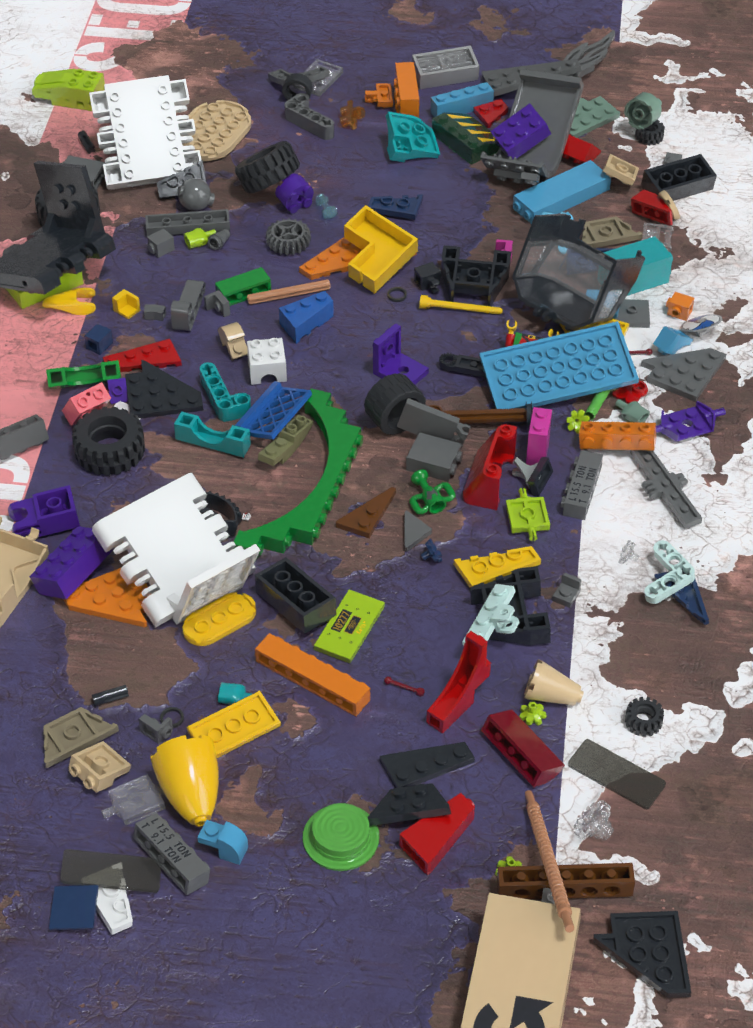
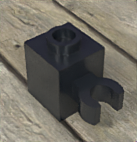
(427, 277)

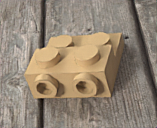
(620, 169)
(98, 766)

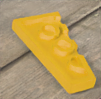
(485, 569)

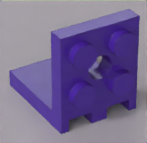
(390, 360)

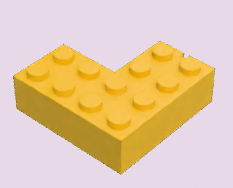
(383, 248)

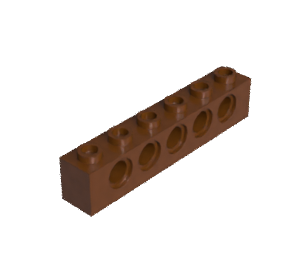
(578, 880)

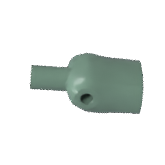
(633, 411)

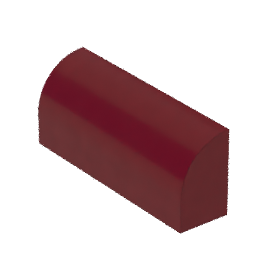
(522, 747)

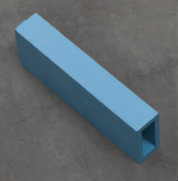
(562, 191)

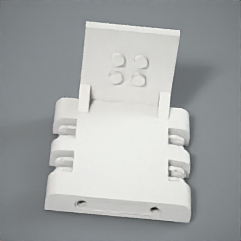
(144, 130)
(175, 550)

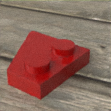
(491, 112)

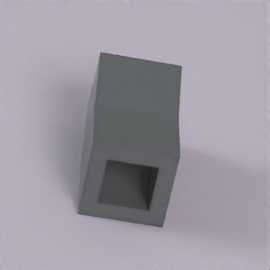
(154, 312)

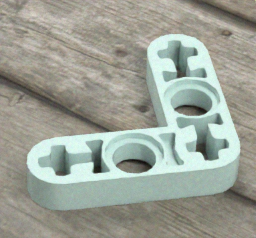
(675, 573)

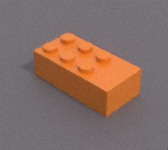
(406, 89)

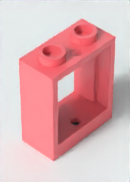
(81, 403)

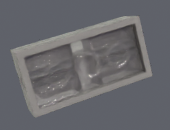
(445, 67)

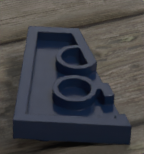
(397, 207)

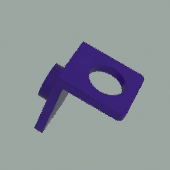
(117, 390)

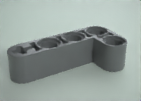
(299, 113)
(186, 309)

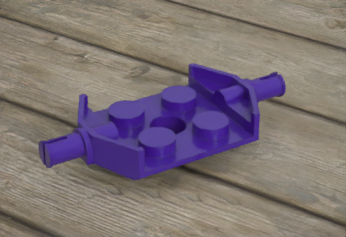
(700, 418)

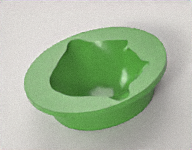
(340, 837)

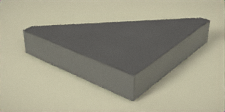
(414, 531)

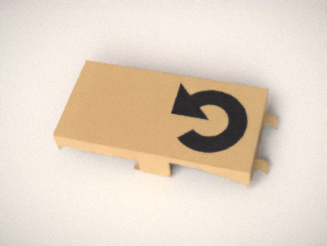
(520, 966)

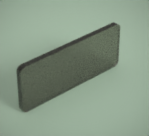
(617, 774)
(110, 871)

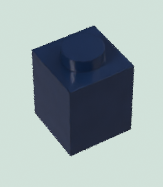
(98, 339)

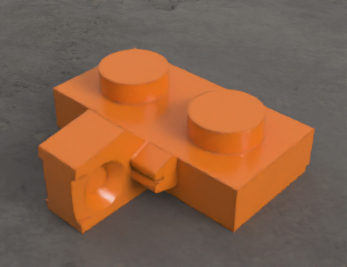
(381, 95)

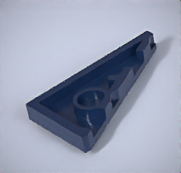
(689, 598)

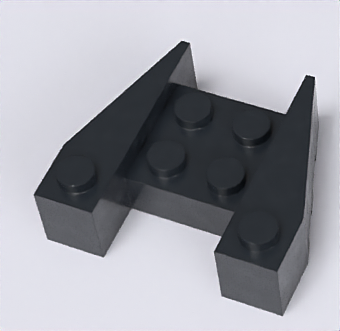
(473, 275)
(532, 628)

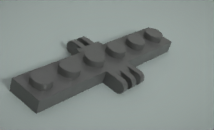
(668, 486)

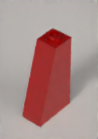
(434, 836)

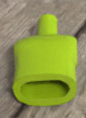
(197, 237)

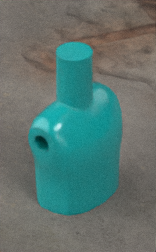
(231, 693)

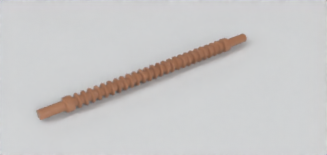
(550, 865)

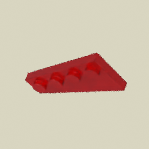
(157, 354)

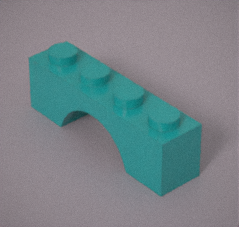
(192, 430)

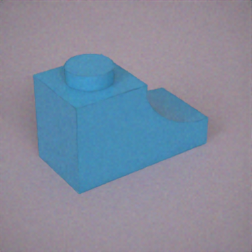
(671, 340)

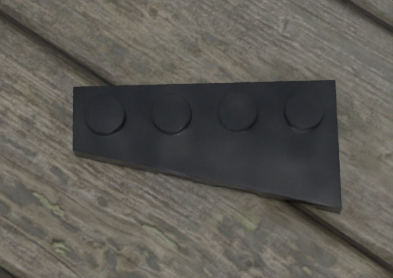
(424, 764)

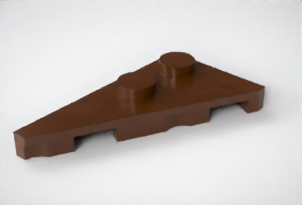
(367, 516)

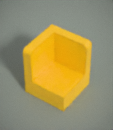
(126, 304)

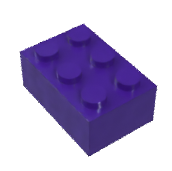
(520, 132)

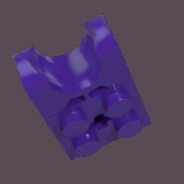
(47, 511)

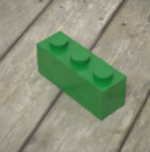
(239, 286)

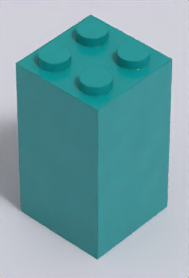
(656, 267)

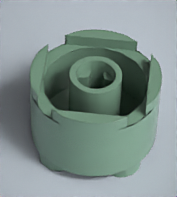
(643, 110)

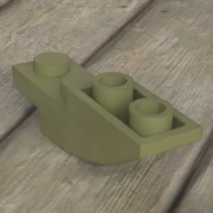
(287, 441)

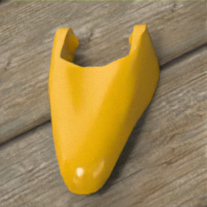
(68, 301)

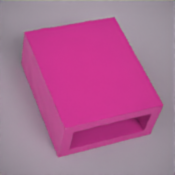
(538, 435)

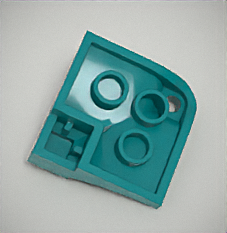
(409, 138)

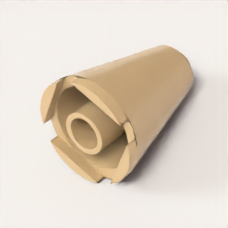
(552, 686)

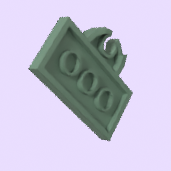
(592, 115)

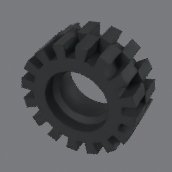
(651, 134)
(644, 726)

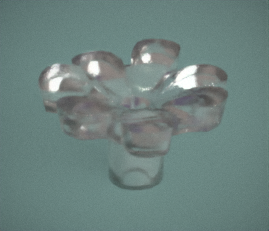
(628, 553)

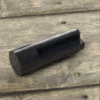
(86, 141)
(110, 695)

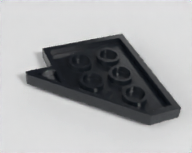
(160, 394)
(650, 948)

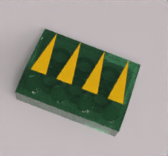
(464, 136)

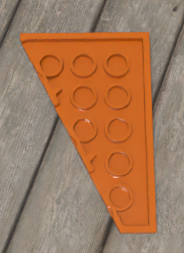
(330, 260)

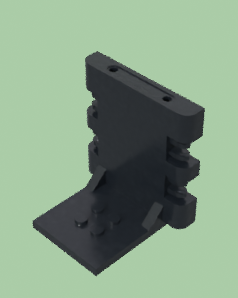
(67, 238)

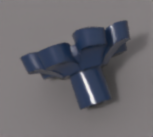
(431, 551)

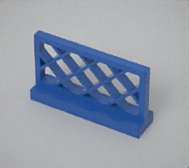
(266, 405)

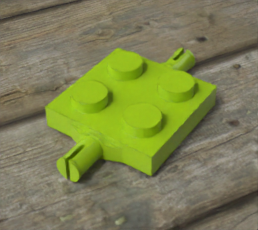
(527, 514)

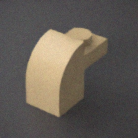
(233, 338)

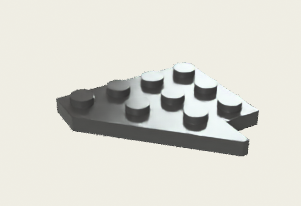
(684, 372)

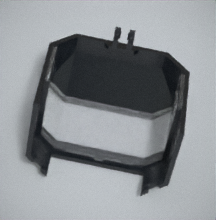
(569, 277)

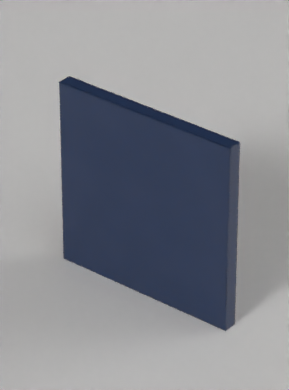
(73, 907)

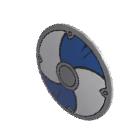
(701, 324)

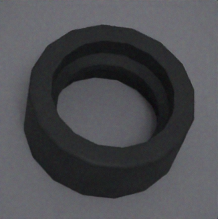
(299, 79)

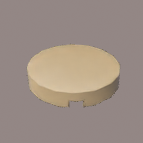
(669, 202)

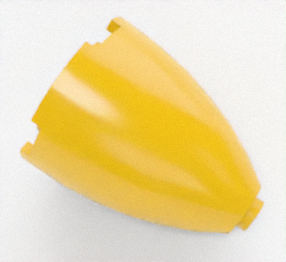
(188, 776)

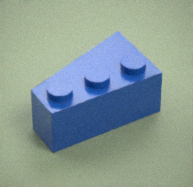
(306, 314)

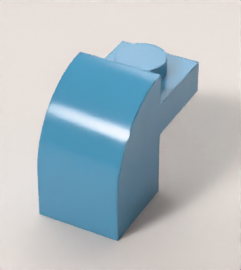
(227, 838)

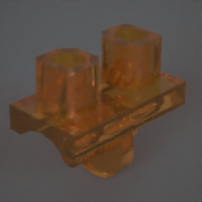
(351, 114)

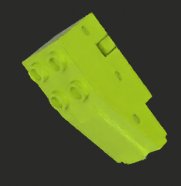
(68, 87)

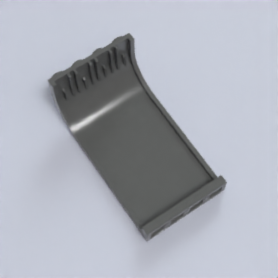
(556, 101)

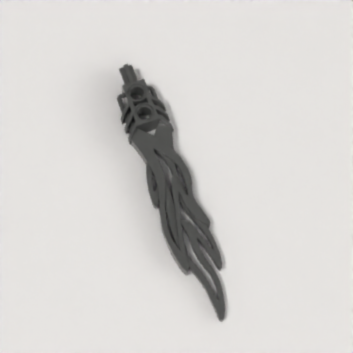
(596, 54)

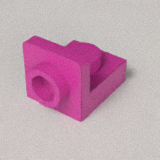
(504, 245)

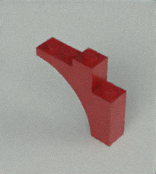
(459, 692)

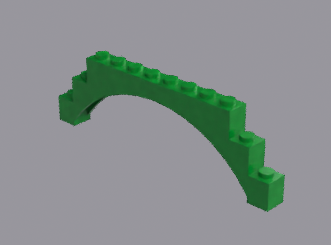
(305, 520)

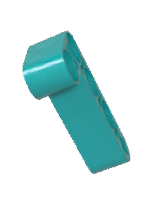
(225, 406)

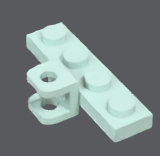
(494, 613)

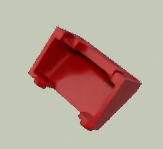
(485, 474)

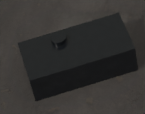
(680, 177)
(295, 595)

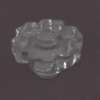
(594, 822)

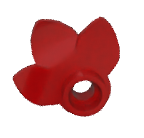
(631, 392)

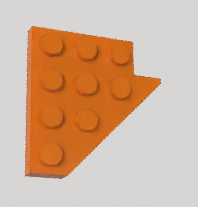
(110, 599)

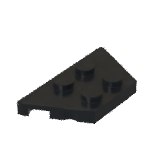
(409, 804)

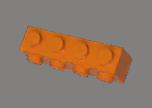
(617, 435)

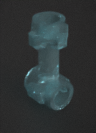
(329, 211)

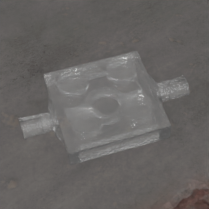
(135, 800)

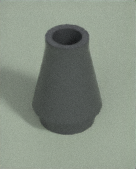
(218, 239)

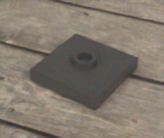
(635, 313)

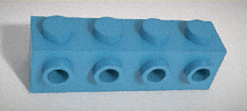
(462, 100)

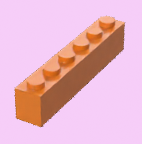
(313, 674)

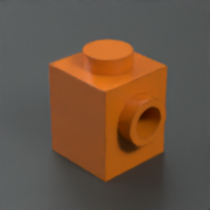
(680, 306)

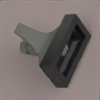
(535, 475)

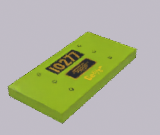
(350, 626)

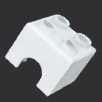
(266, 358)

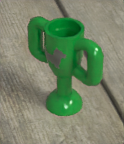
(431, 496)

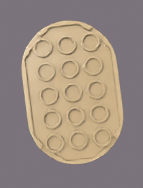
(218, 128)

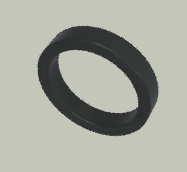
(397, 299)
(176, 710)

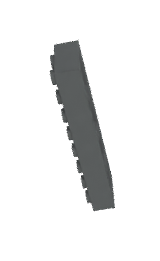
(188, 221)

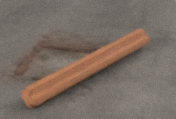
(288, 291)

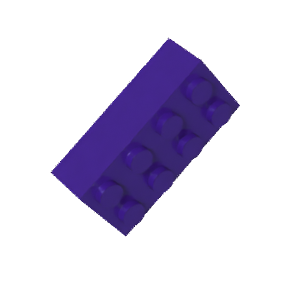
(69, 564)

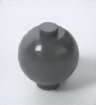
(195, 194)

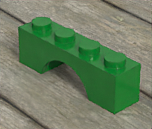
(83, 375)

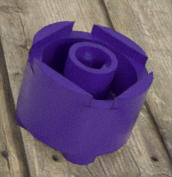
(294, 193)

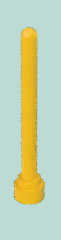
(426, 302)

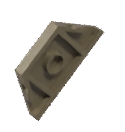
(608, 232)
(73, 734)

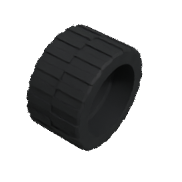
(387, 400)

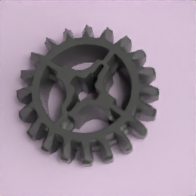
(288, 236)

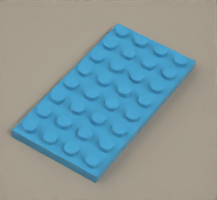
(559, 367)

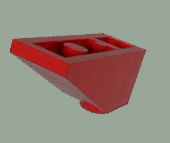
(652, 207)

